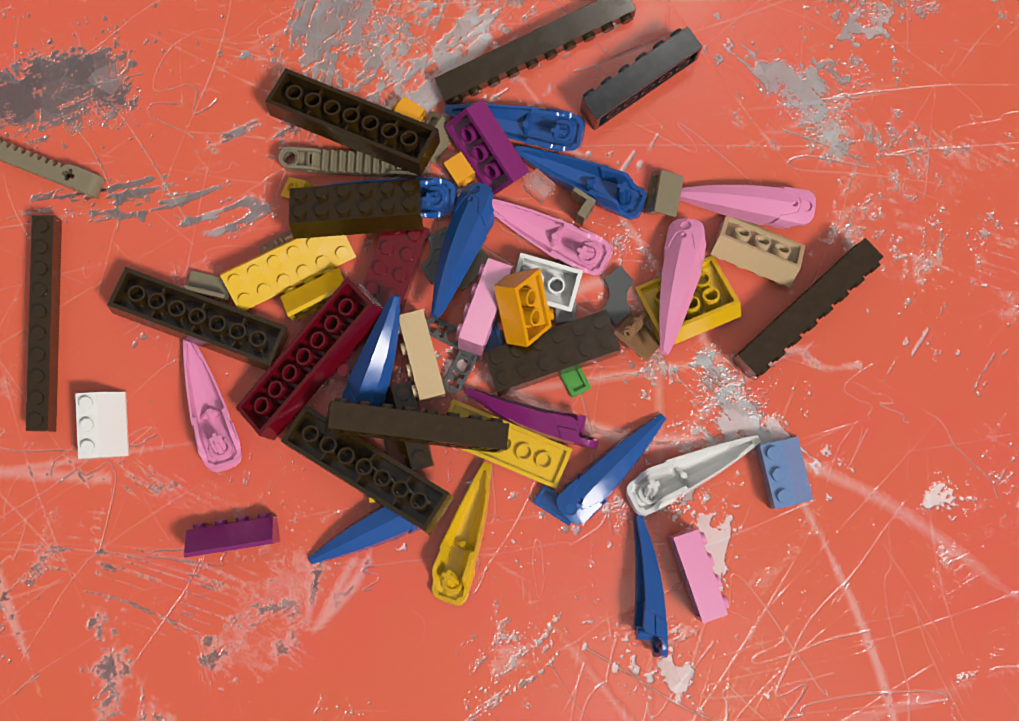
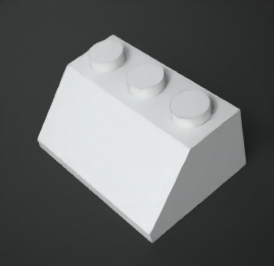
(558, 280)
(102, 425)

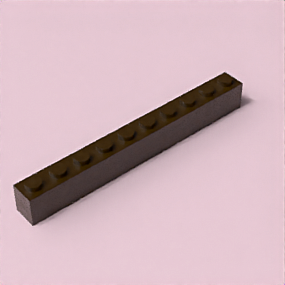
(533, 48)
(43, 324)

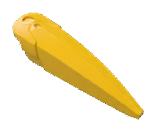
(460, 548)

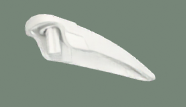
(678, 476)

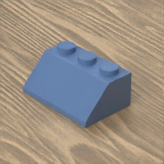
(784, 473)

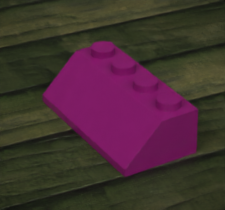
(486, 147)
(231, 536)

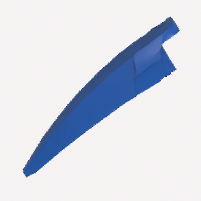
(535, 126)
(609, 187)
(437, 195)
(463, 240)
(375, 364)
(589, 490)
(369, 531)
(650, 609)

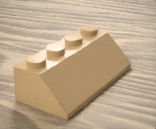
(758, 250)
(421, 356)

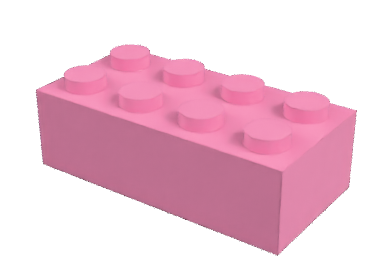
(483, 310)
(698, 574)

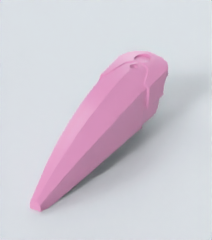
(759, 205)
(556, 237)
(680, 275)
(209, 416)

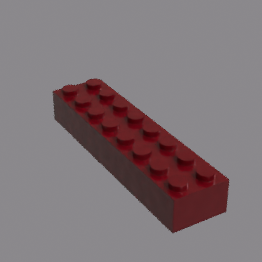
(389, 273)
(310, 359)

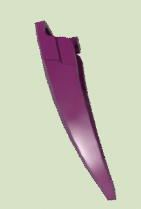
(547, 423)

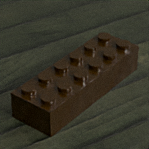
(355, 209)
(553, 353)

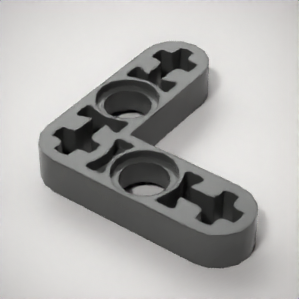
(462, 354)

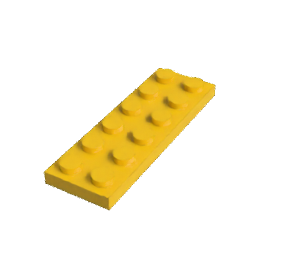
(284, 268)
(526, 451)

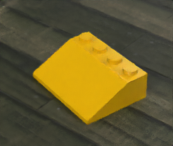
(710, 307)

